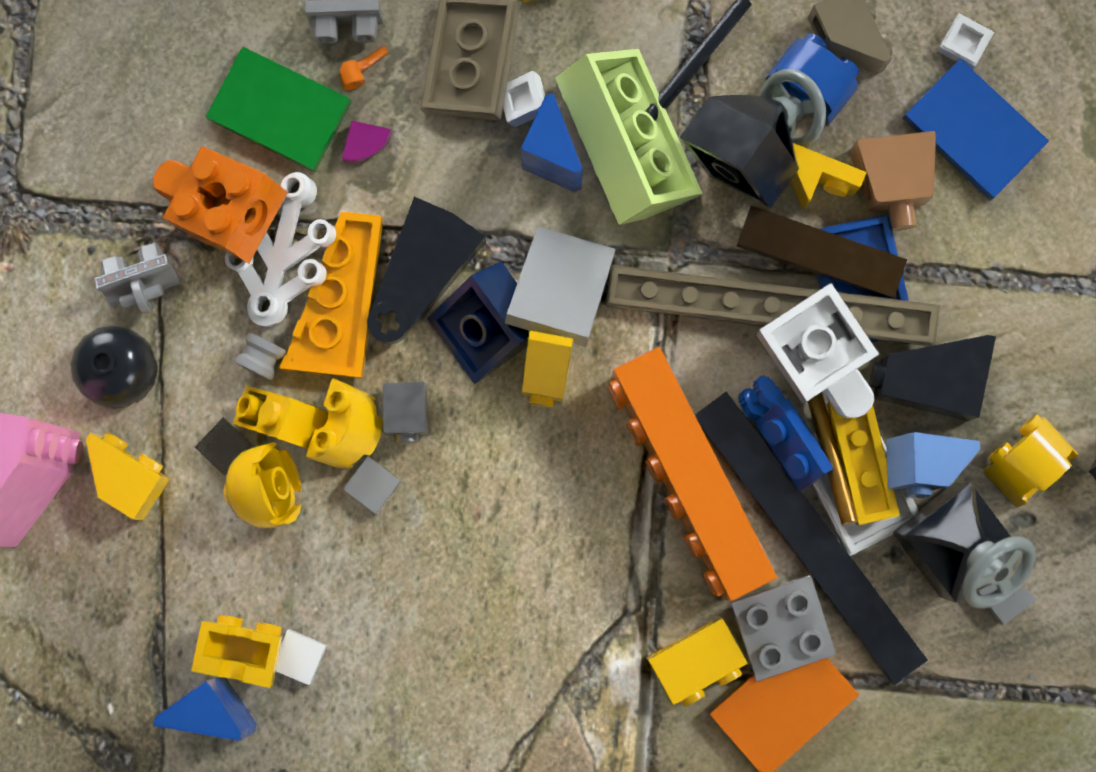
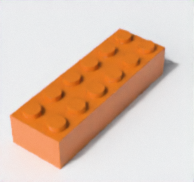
(691, 476)

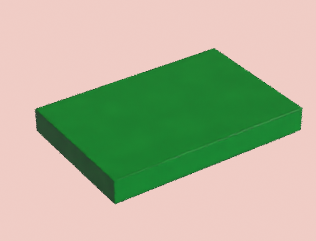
(278, 109)

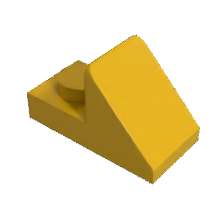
(817, 168)

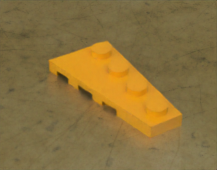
(334, 326)

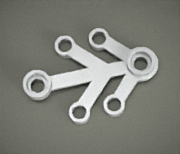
(283, 256)

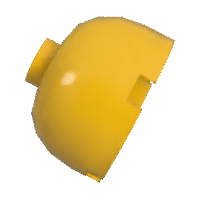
(263, 486)

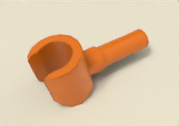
(351, 71)

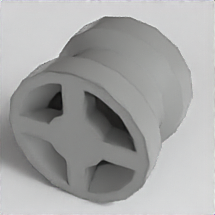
(260, 356)

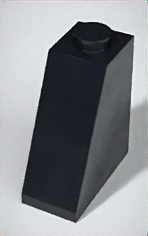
(937, 378)

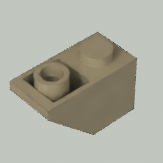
(852, 32)

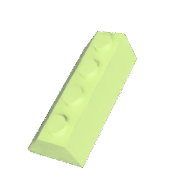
(630, 152)

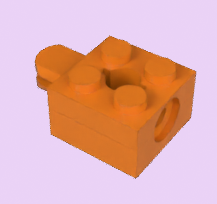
(219, 201)

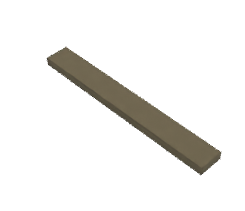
(762, 303)

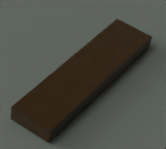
(821, 252)

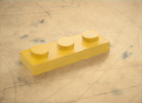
(864, 465)

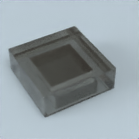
(223, 445)

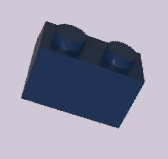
(474, 322)

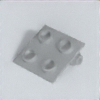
(783, 628)

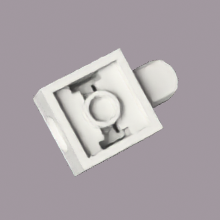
(820, 350)

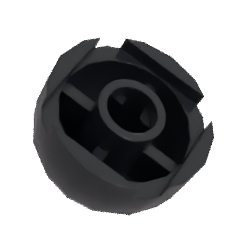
(114, 367)

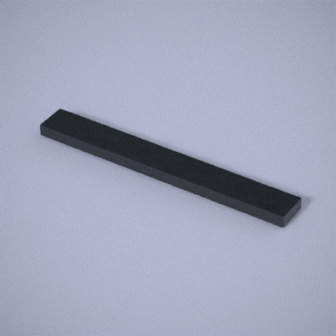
(810, 539)

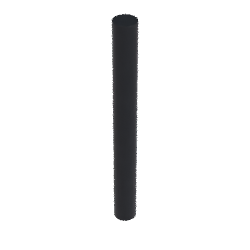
(700, 55)

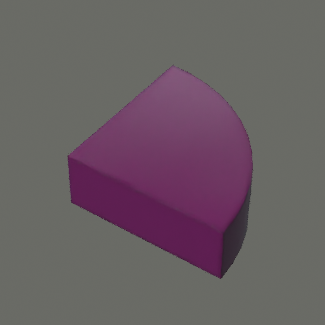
(365, 141)

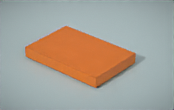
(782, 712)

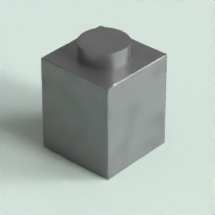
(405, 411)

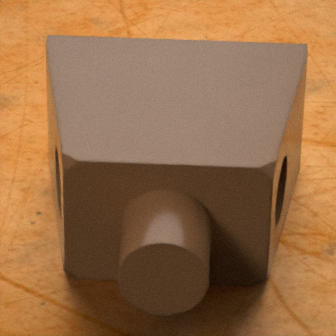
(897, 174)

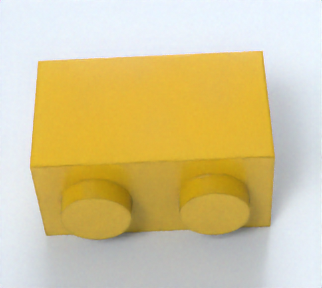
(697, 662)

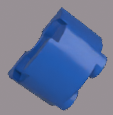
(832, 75)

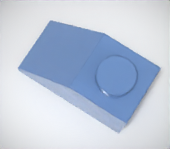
(926, 462)

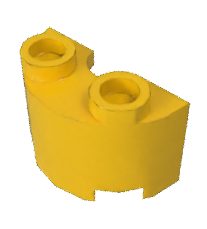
(350, 427)
(1031, 462)
(238, 651)

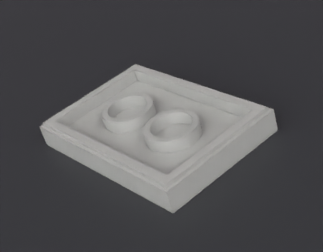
(560, 286)

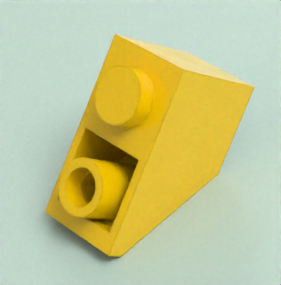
(278, 416)
(123, 479)

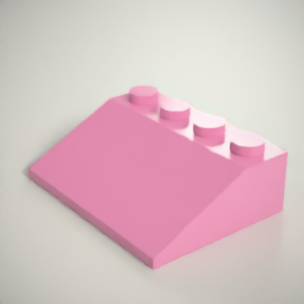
(33, 468)

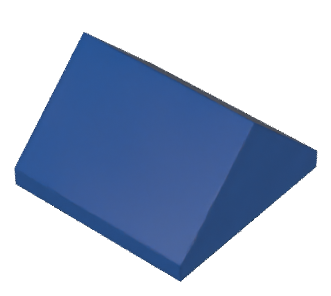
(549, 148)
(211, 711)

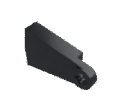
(423, 266)

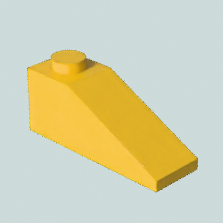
(546, 368)

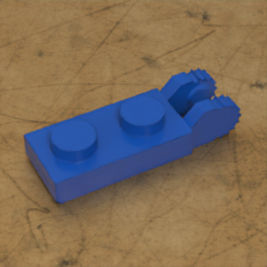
(785, 432)

